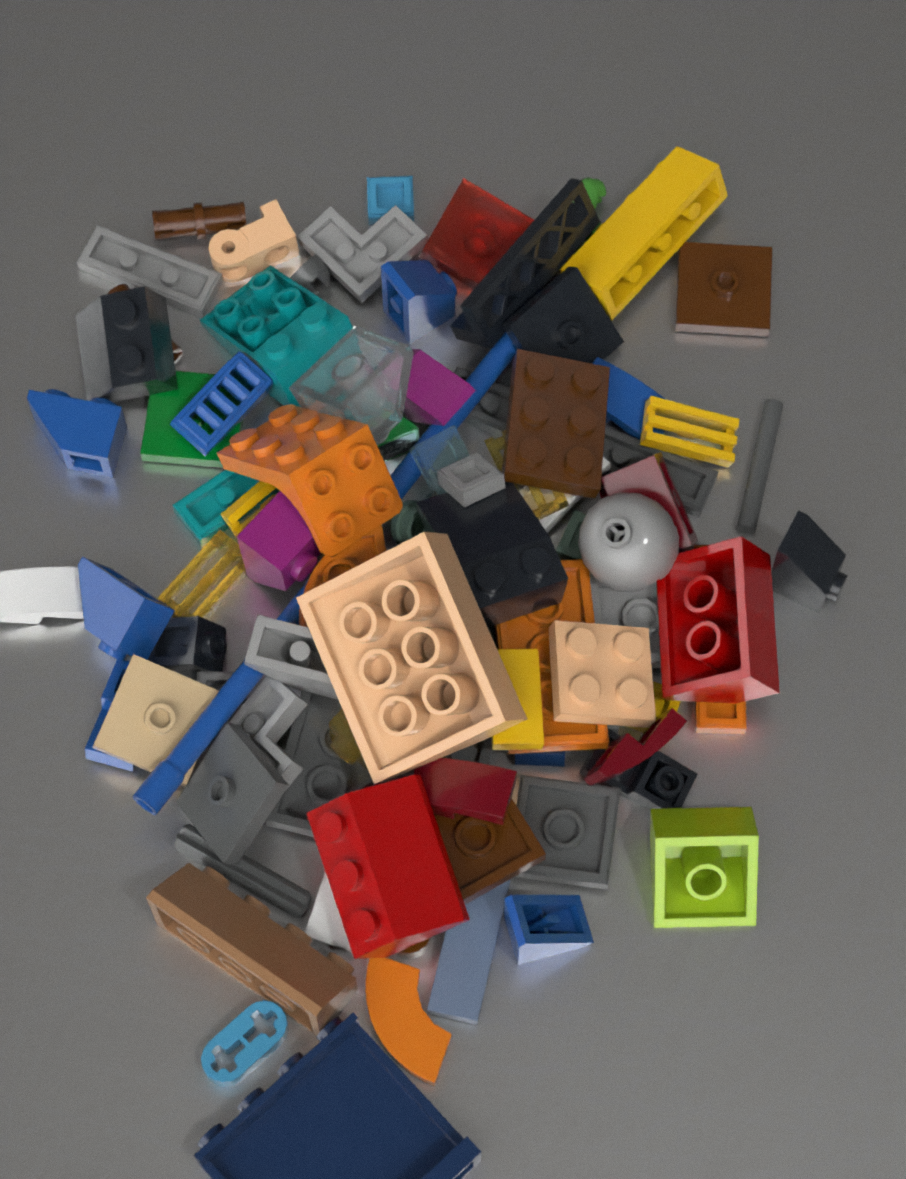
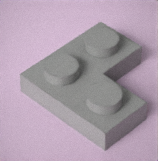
(357, 257)
(265, 720)

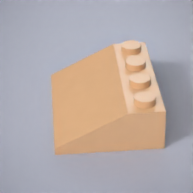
(410, 657)

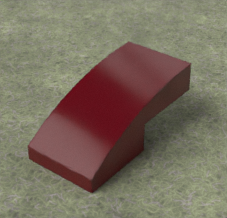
(628, 752)
(468, 789)

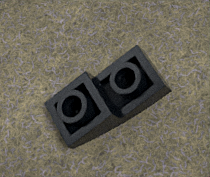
(653, 783)

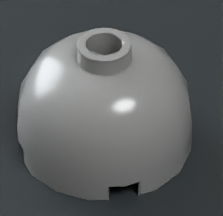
(643, 553)

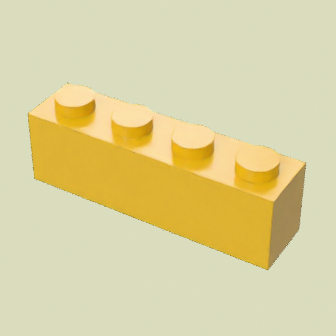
(649, 228)

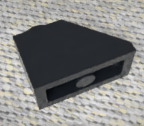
(808, 565)

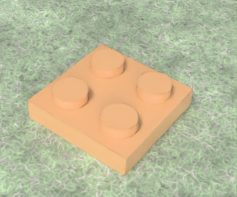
(601, 674)

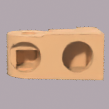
(254, 246)

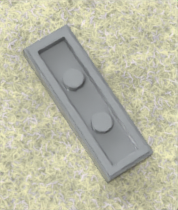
(139, 265)

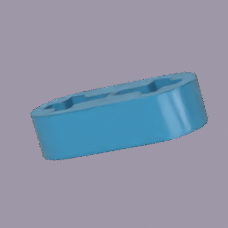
(252, 1053)

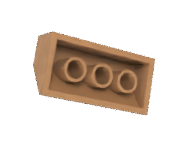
(252, 947)

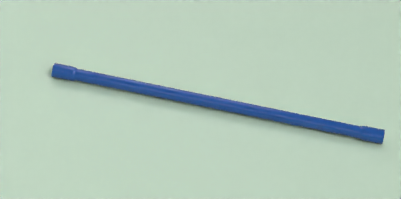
(171, 771)

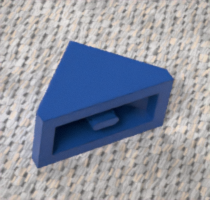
(545, 925)

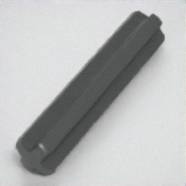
(246, 874)

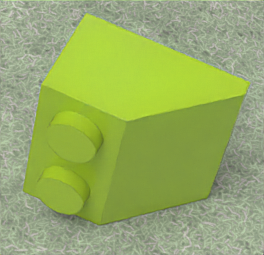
(704, 867)

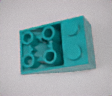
(277, 328)

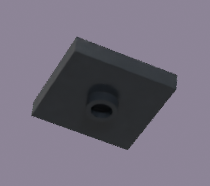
(564, 321)

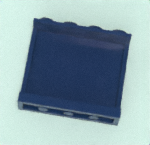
(338, 1117)

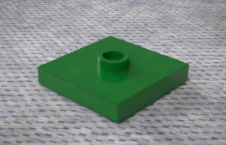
(163, 442)

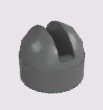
(310, 272)

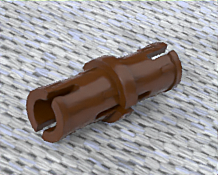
(198, 220)

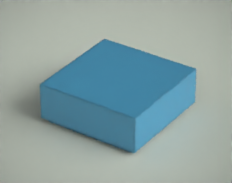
(386, 193)

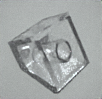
(359, 381)

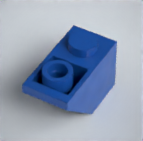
(81, 431)

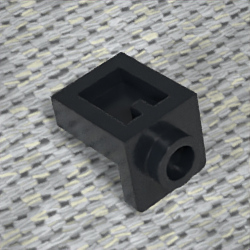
(190, 645)

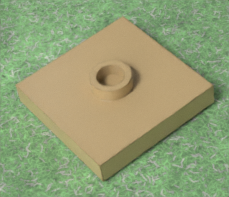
(151, 714)

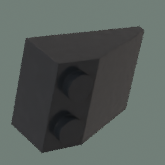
(500, 551)

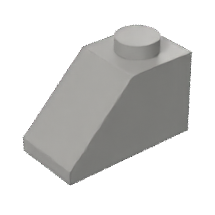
(288, 656)

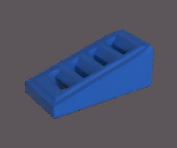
(244, 382)

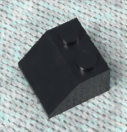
(126, 345)

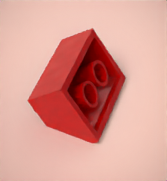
(718, 625)
(387, 867)

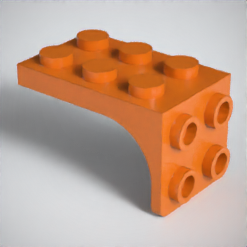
(323, 468)

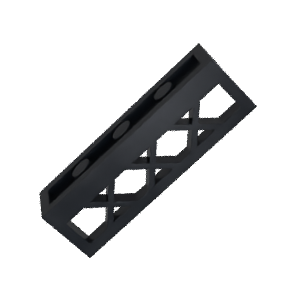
(527, 265)

